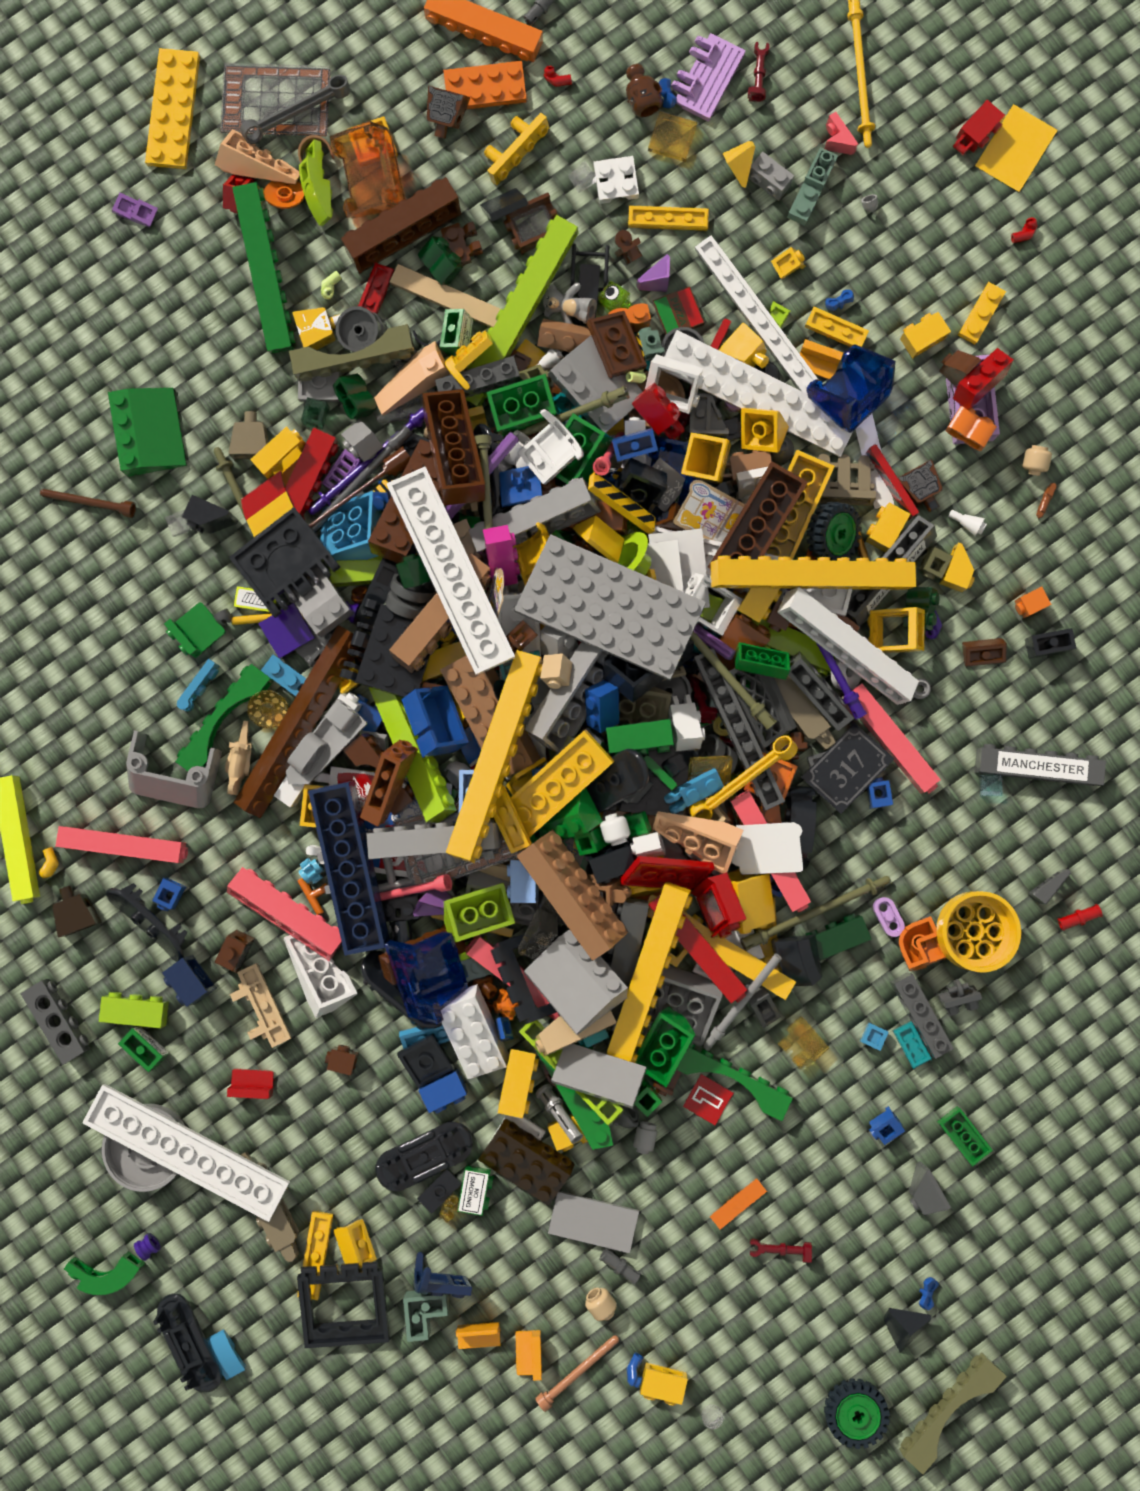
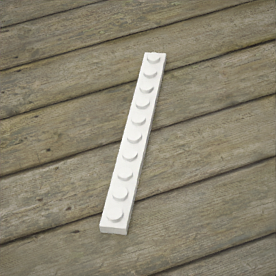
(755, 313)

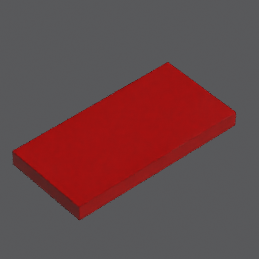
(657, 871)

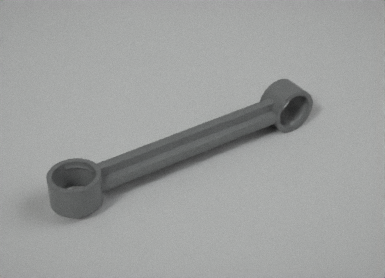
(296, 108)

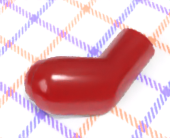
(1027, 231)

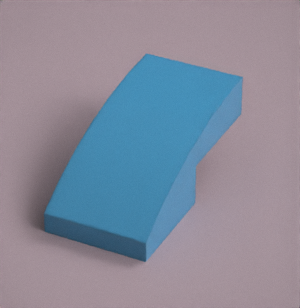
(225, 1354)

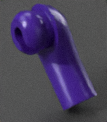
(936, 629)

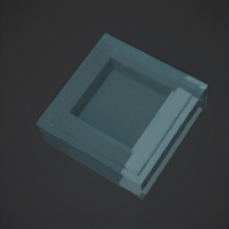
(991, 785)

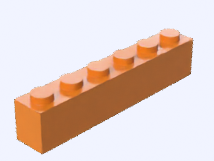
(486, 26)

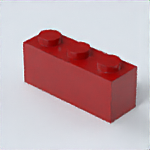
(982, 379)

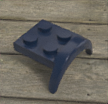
(439, 1283)

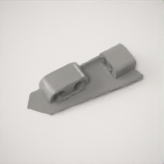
(324, 744)

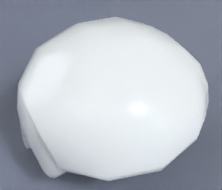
(453, 773)

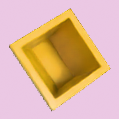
(706, 458)
(755, 899)

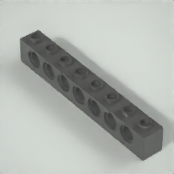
(738, 731)

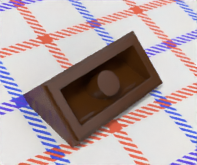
(984, 652)

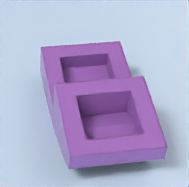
(134, 210)

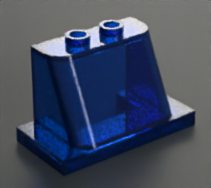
(427, 975)

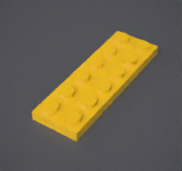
(172, 108)
(560, 781)

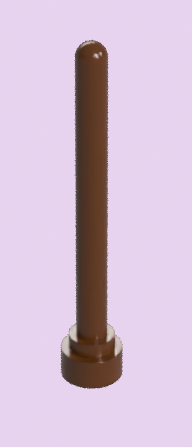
(125, 508)

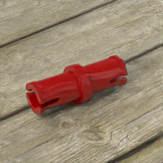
(1080, 917)

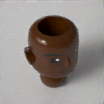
(642, 92)

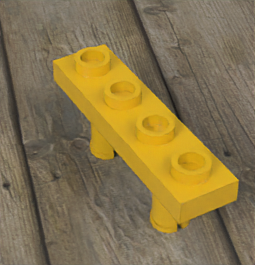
(518, 149)

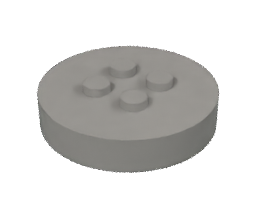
(134, 1169)

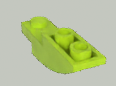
(315, 188)

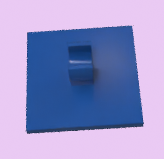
(519, 486)

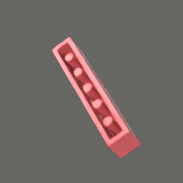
(285, 913)

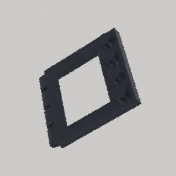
(512, 974)
(348, 1331)

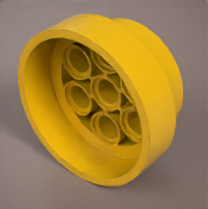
(998, 949)

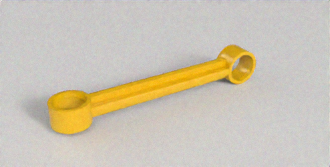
(744, 778)

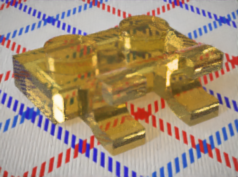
(806, 1038)

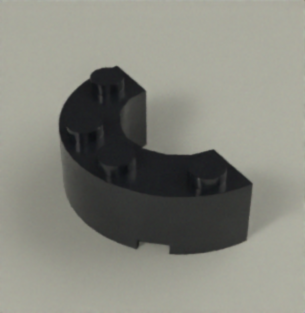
(803, 812)

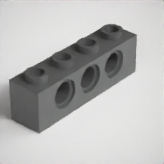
(484, 378)
(819, 691)
(921, 1015)
(44, 1016)

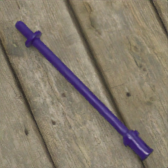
(414, 422)
(850, 697)

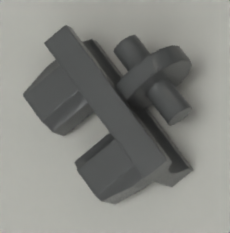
(959, 995)

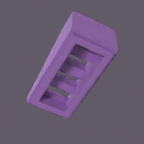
(341, 461)

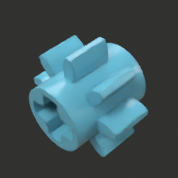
(311, 870)

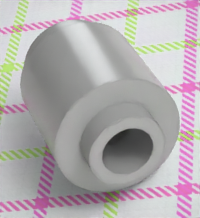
(645, 1137)

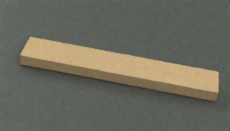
(444, 295)

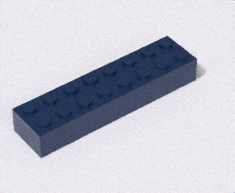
(348, 869)

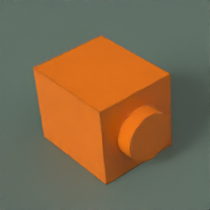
(1032, 602)

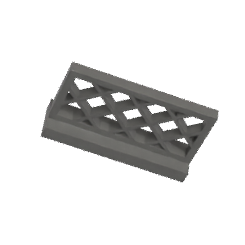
(772, 698)

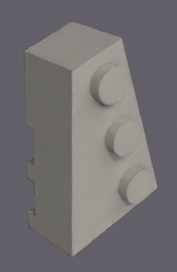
(556, 642)

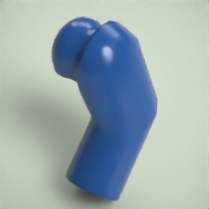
(632, 1377)

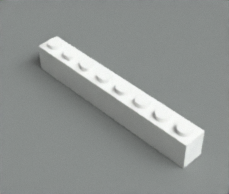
(848, 645)

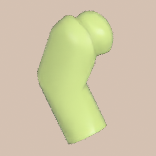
(327, 285)
(636, 377)

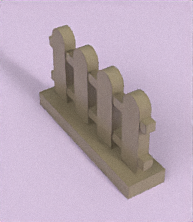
(840, 490)

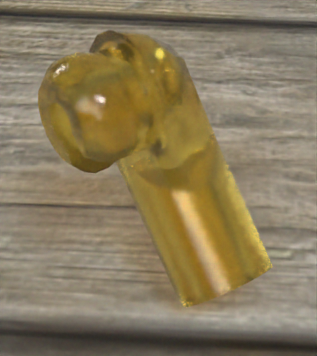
(449, 1203)

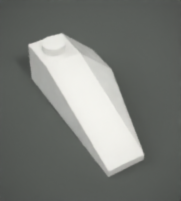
(320, 979)

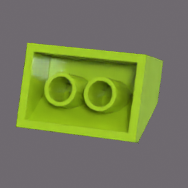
(477, 912)

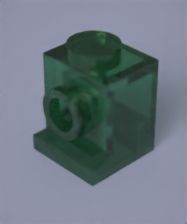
(312, 408)

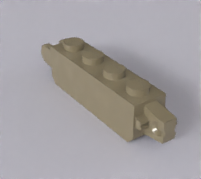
(805, 714)
(281, 1229)

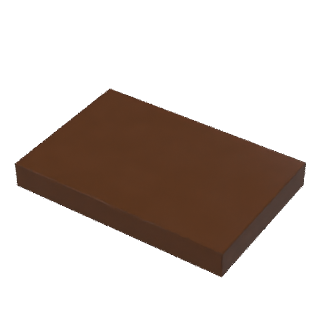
(616, 344)

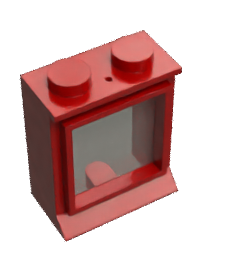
(719, 905)

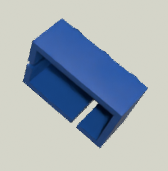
(434, 721)

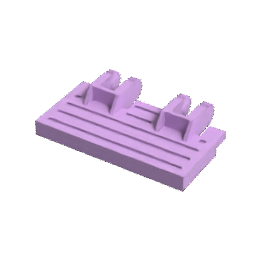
(709, 78)

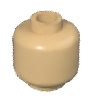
(1037, 460)
(600, 1304)

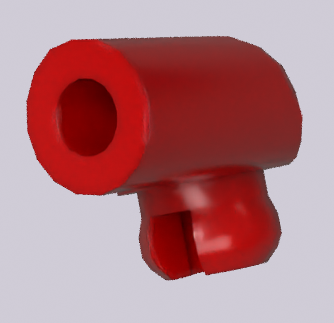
(556, 80)

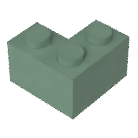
(419, 1310)

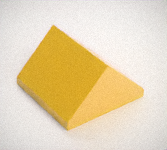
(762, 429)
(601, 537)

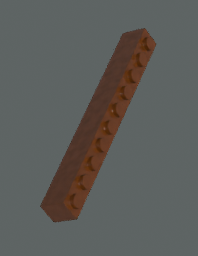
(296, 724)

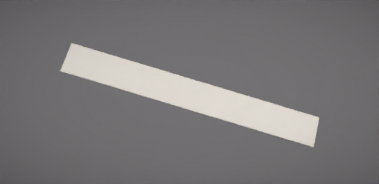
(867, 437)

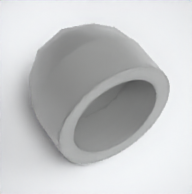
(870, 203)

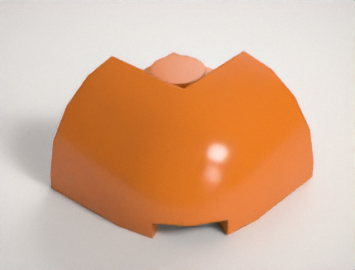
(920, 944)

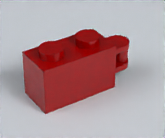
(978, 128)
(659, 411)

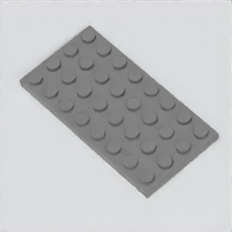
(610, 607)

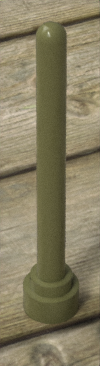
(483, 444)

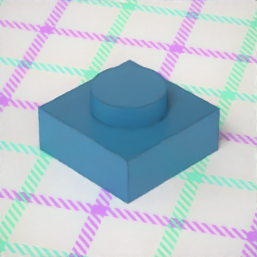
(874, 1036)

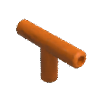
(312, 895)

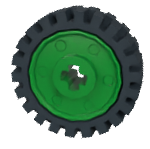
(834, 531)
(872, 1416)

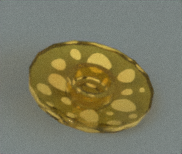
(265, 716)

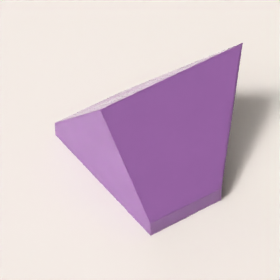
(656, 277)
(431, 903)

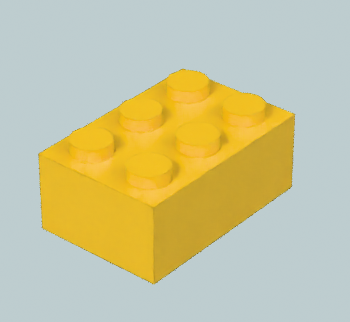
(517, 1083)

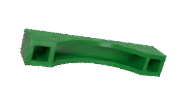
(197, 751)
(770, 1100)

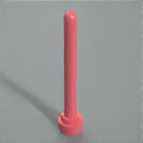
(602, 464)
(441, 883)

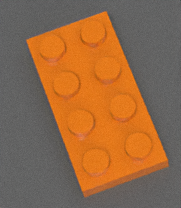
(488, 84)

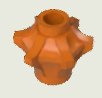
(504, 1005)

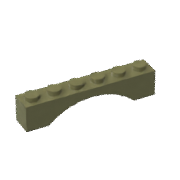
(393, 344)
(980, 1378)

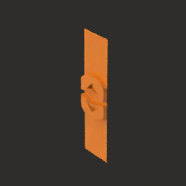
(738, 1203)

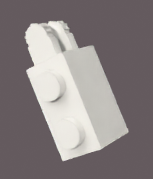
(685, 724)

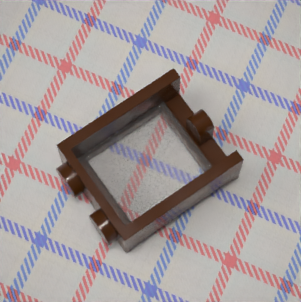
(530, 222)

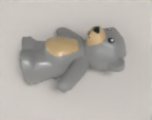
(580, 308)

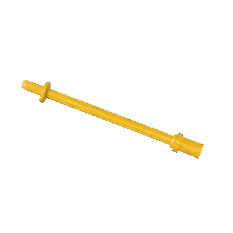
(855, 15)

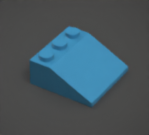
(350, 528)

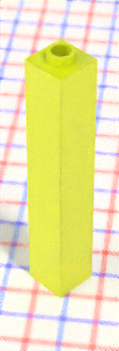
(17, 841)

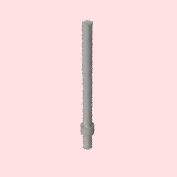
(719, 1031)

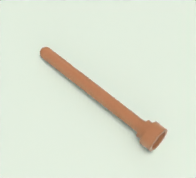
(547, 1398)

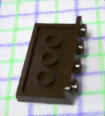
(527, 1162)

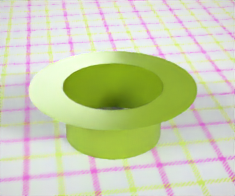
(635, 547)

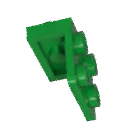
(195, 630)

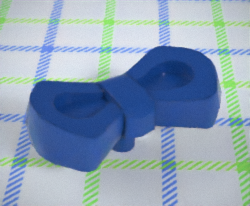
(669, 98)
(833, 303)
(926, 1301)

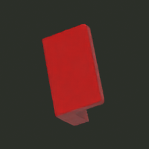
(251, 1084)

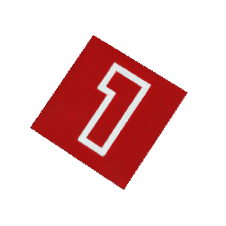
(708, 1099)

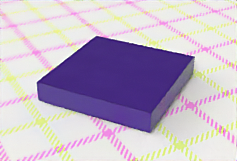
(287, 631)

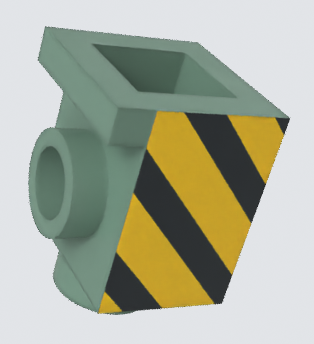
(649, 349)

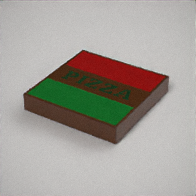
(678, 310)

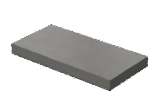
(599, 1075)
(593, 1221)

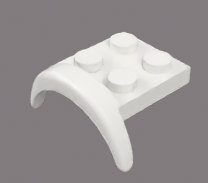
(551, 449)

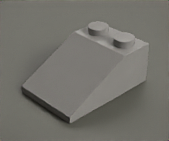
(323, 605)

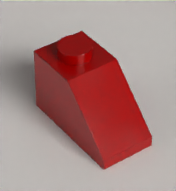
(228, 195)

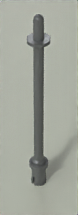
(392, 445)

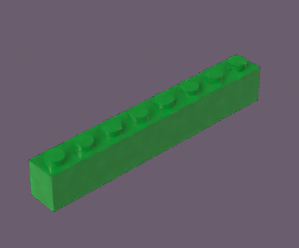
(263, 267)

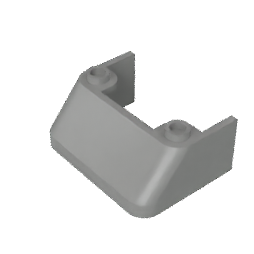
(192, 792)

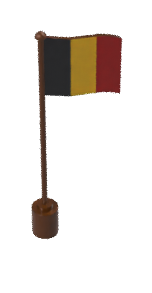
(271, 500)

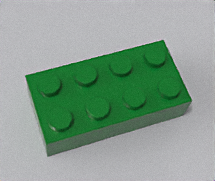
(762, 661)
(964, 1136)

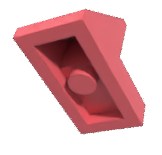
(842, 138)

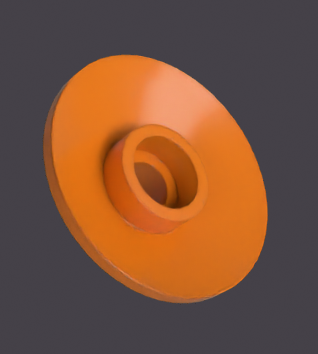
(283, 194)

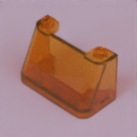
(369, 169)

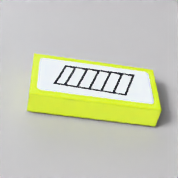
(248, 599)

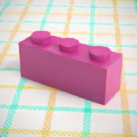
(501, 554)

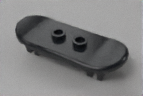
(482, 429)
(619, 780)
(130, 905)
(374, 976)
(424, 1156)
(187, 1344)

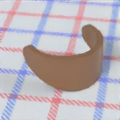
(306, 142)

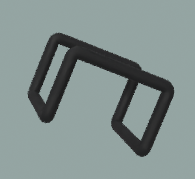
(603, 254)

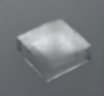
(177, 524)

